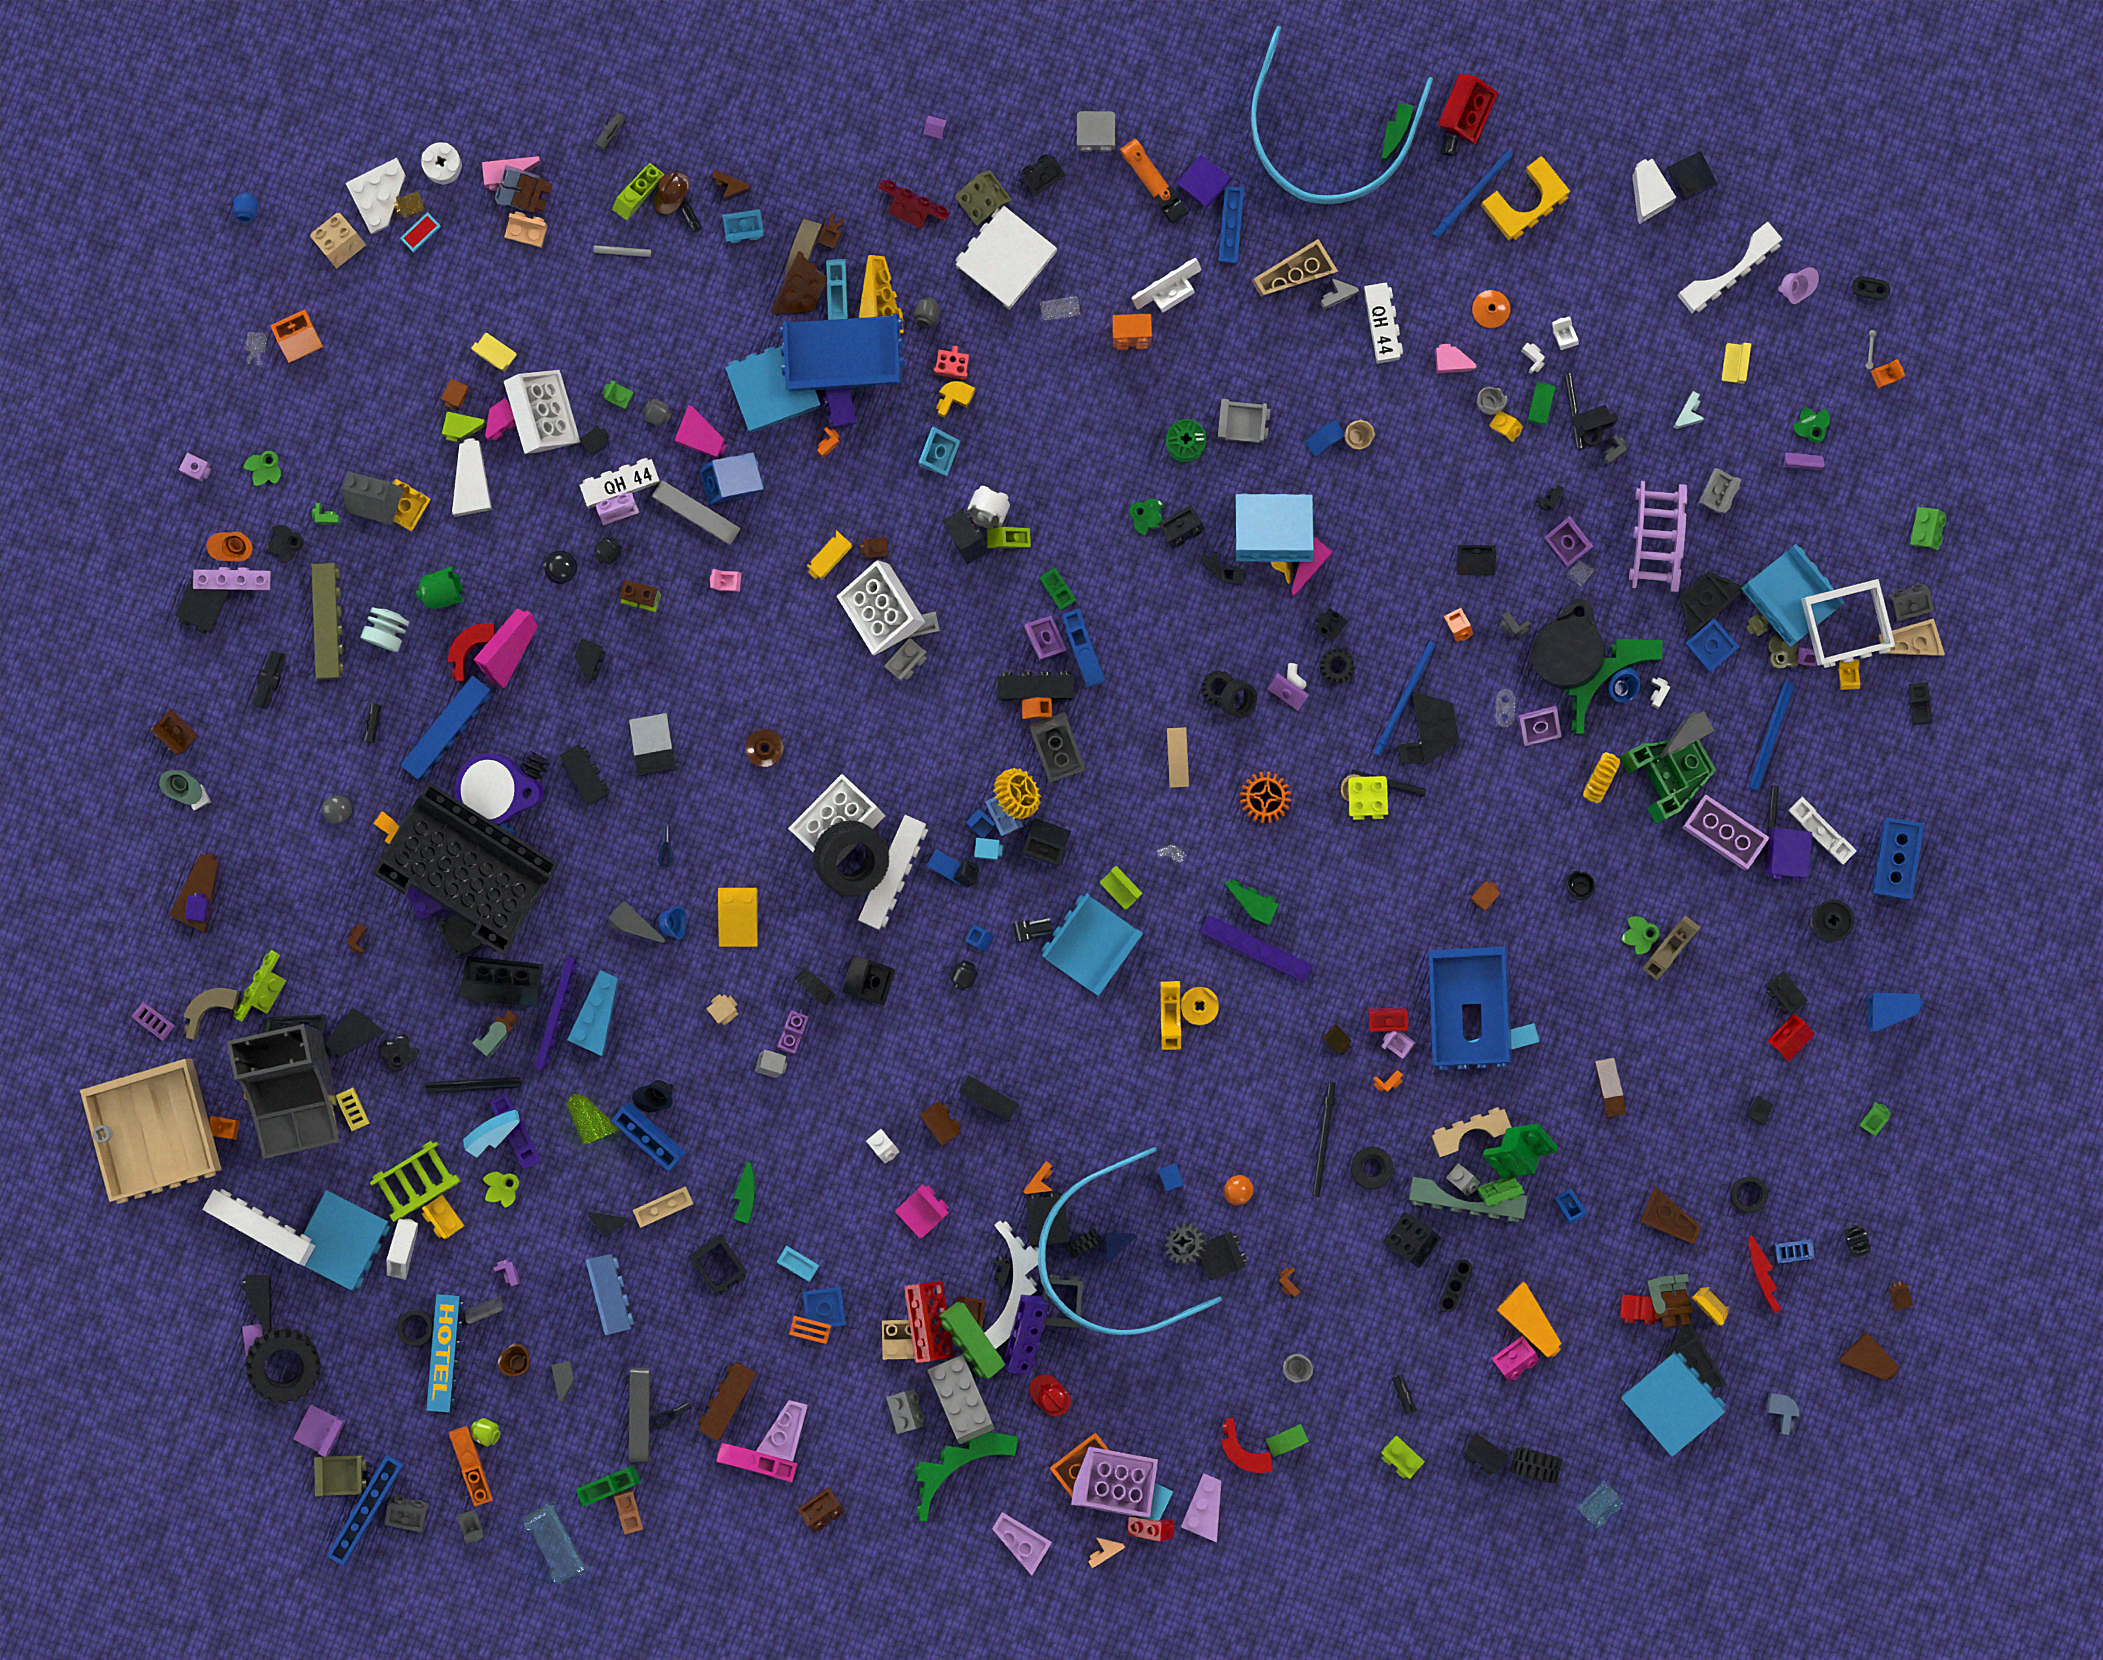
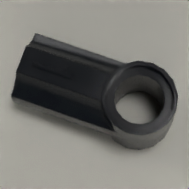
(1028, 930)

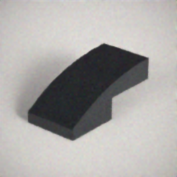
(1920, 703)

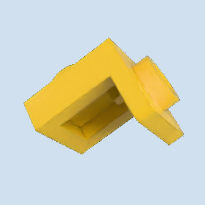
(1506, 425)
(1849, 675)

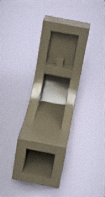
(804, 241)
(1671, 947)
(203, 1003)

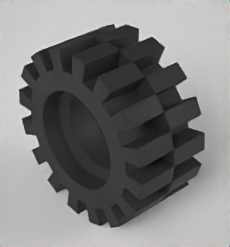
(1337, 654)
(1209, 680)
(1083, 1243)

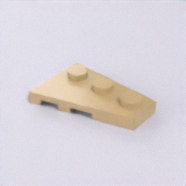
(1916, 640)

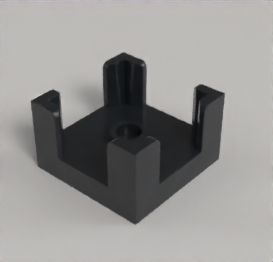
(458, 935)

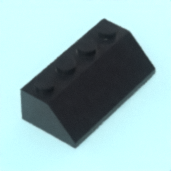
(502, 981)

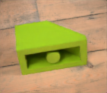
(460, 426)
(1008, 537)

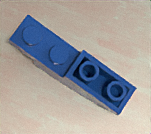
(1083, 648)

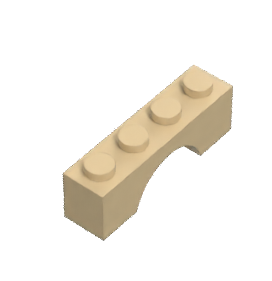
(1448, 1140)

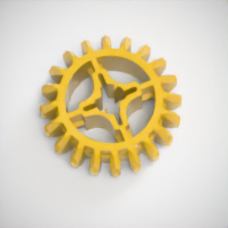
(1601, 777)
(1017, 793)

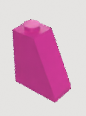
(700, 435)

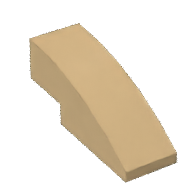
(1177, 757)

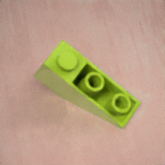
(637, 191)

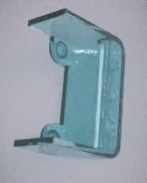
(555, 1543)

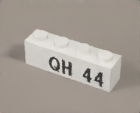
(1381, 322)
(623, 481)

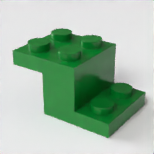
(1520, 1151)

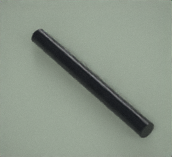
(1573, 408)
(1395, 784)
(1772, 812)

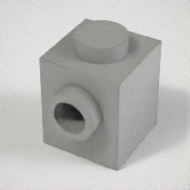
(771, 1064)

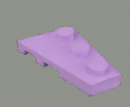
(785, 1433)
(1204, 1509)
(1022, 1541)

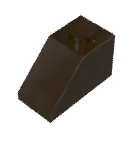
(1337, 1040)

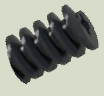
(535, 767)

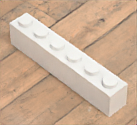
(900, 854)
(259, 1227)

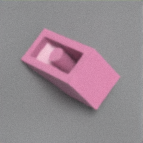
(1451, 359)

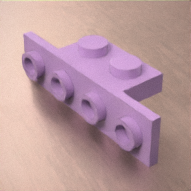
(231, 579)

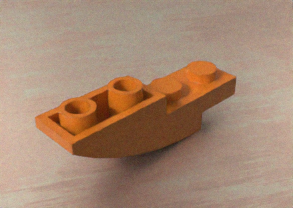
(471, 1465)

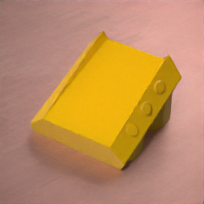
(410, 506)
(1711, 1305)

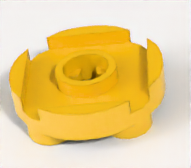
(1197, 995)

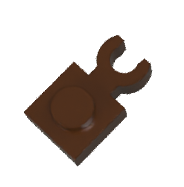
(830, 234)

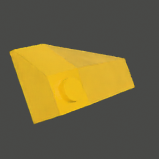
(877, 294)

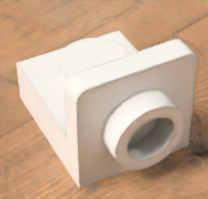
(1658, 696)

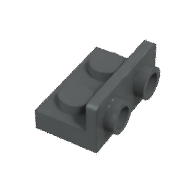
(1911, 602)
(406, 1513)

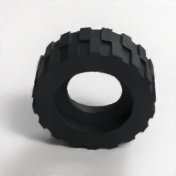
(815, 986)
(1372, 1182)

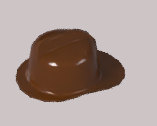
(671, 192)

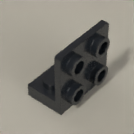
(1412, 1239)

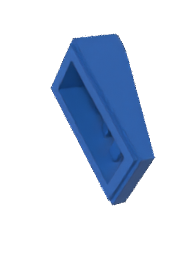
(1778, 1253)

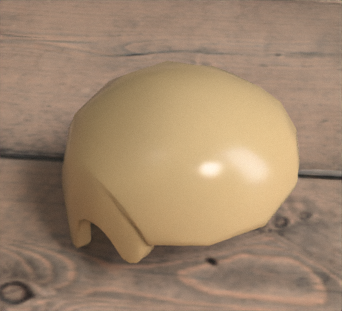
(1359, 434)

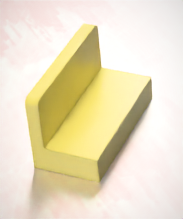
(494, 352)
(1736, 362)

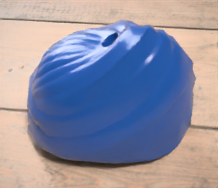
(1624, 685)

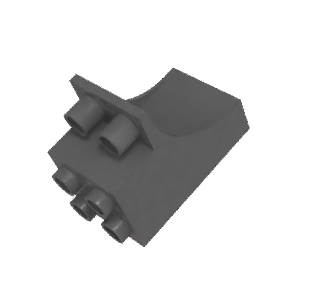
(287, 1088)

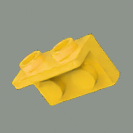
(442, 1217)

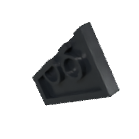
(314, 1021)

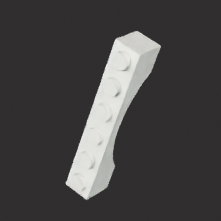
(1699, 292)

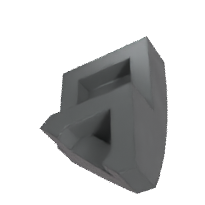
(563, 1379)

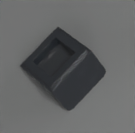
(967, 873)

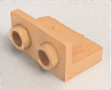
(526, 229)

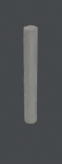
(622, 251)

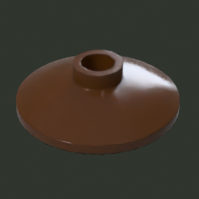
(757, 740)

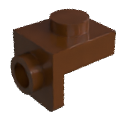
(356, 934)

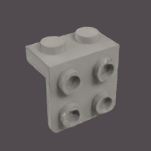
(1095, 131)

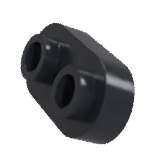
(1870, 287)

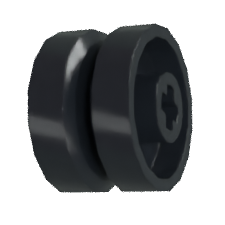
(1842, 917)

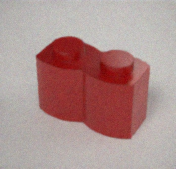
(1637, 1308)

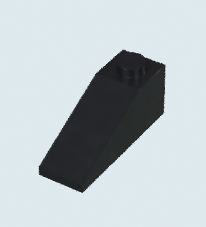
(260, 1297)

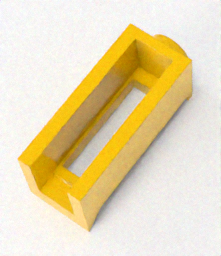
(829, 556)

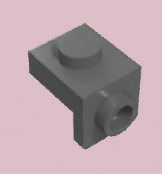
(471, 1526)

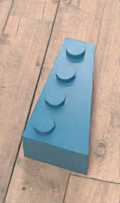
(594, 1020)

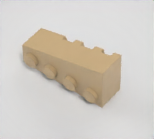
(1303, 266)

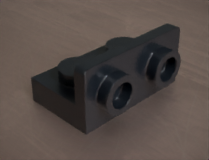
(1042, 174)
(1181, 527)
(1785, 993)

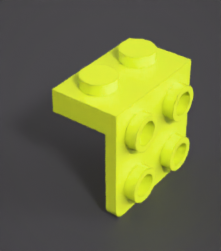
(1368, 797)

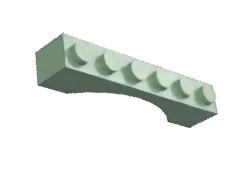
(1427, 1191)

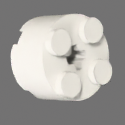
(451, 159)
(988, 507)

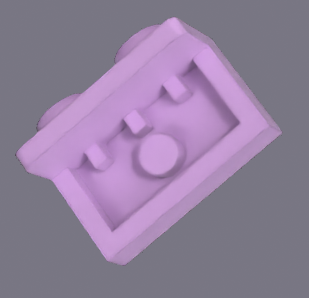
(617, 508)

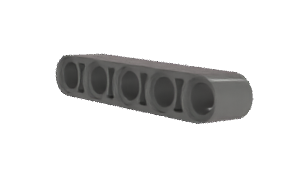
(639, 1414)

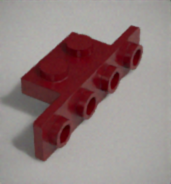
(910, 206)

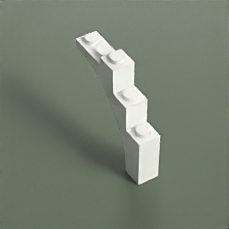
(1023, 1263)

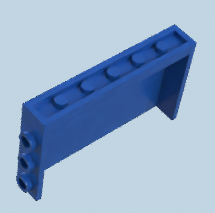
(842, 353)

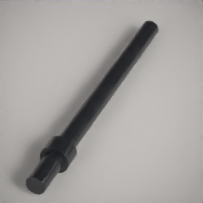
(1329, 1102)

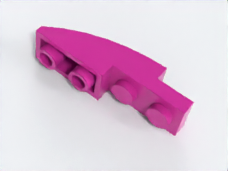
(756, 1462)

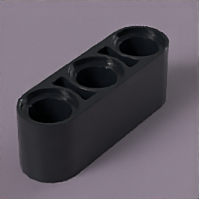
(1462, 1279)

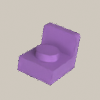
(511, 1274)

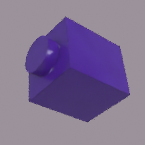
(197, 907)

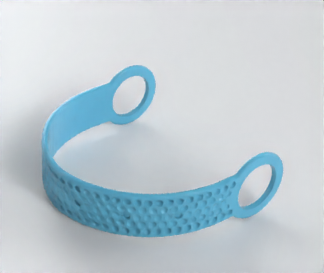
(1313, 198)
(1043, 1272)

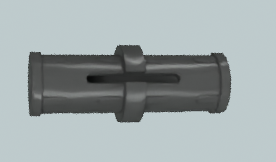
(609, 131)

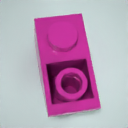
(499, 420)

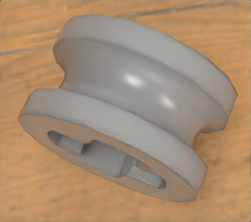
(107, 1130)

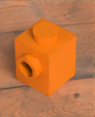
(1037, 708)

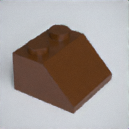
(940, 1123)

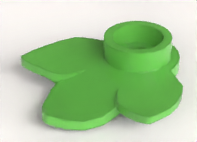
(261, 470)
(1637, 934)

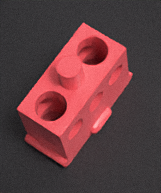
(952, 369)

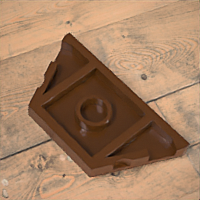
(800, 288)

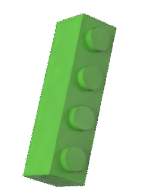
(971, 1340)

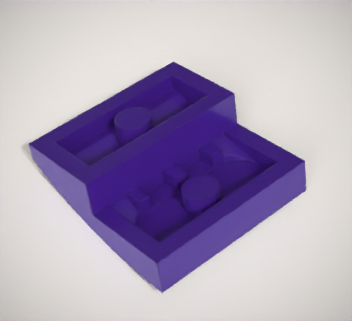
(1203, 181)

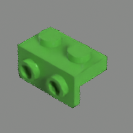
(1928, 528)

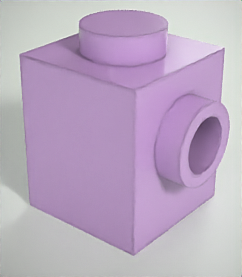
(195, 467)

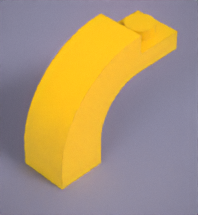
(1170, 1015)

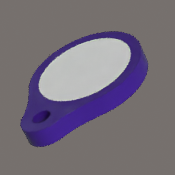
(496, 787)

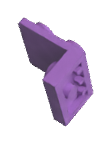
(319, 1430)

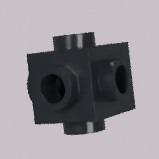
(1330, 624)

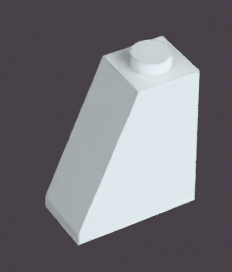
(402, 1248)

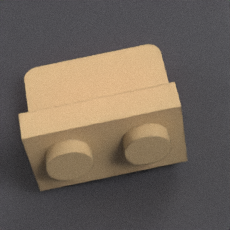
(337, 240)

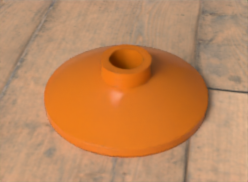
(1489, 318)

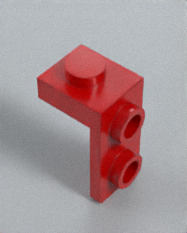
(1151, 1529)

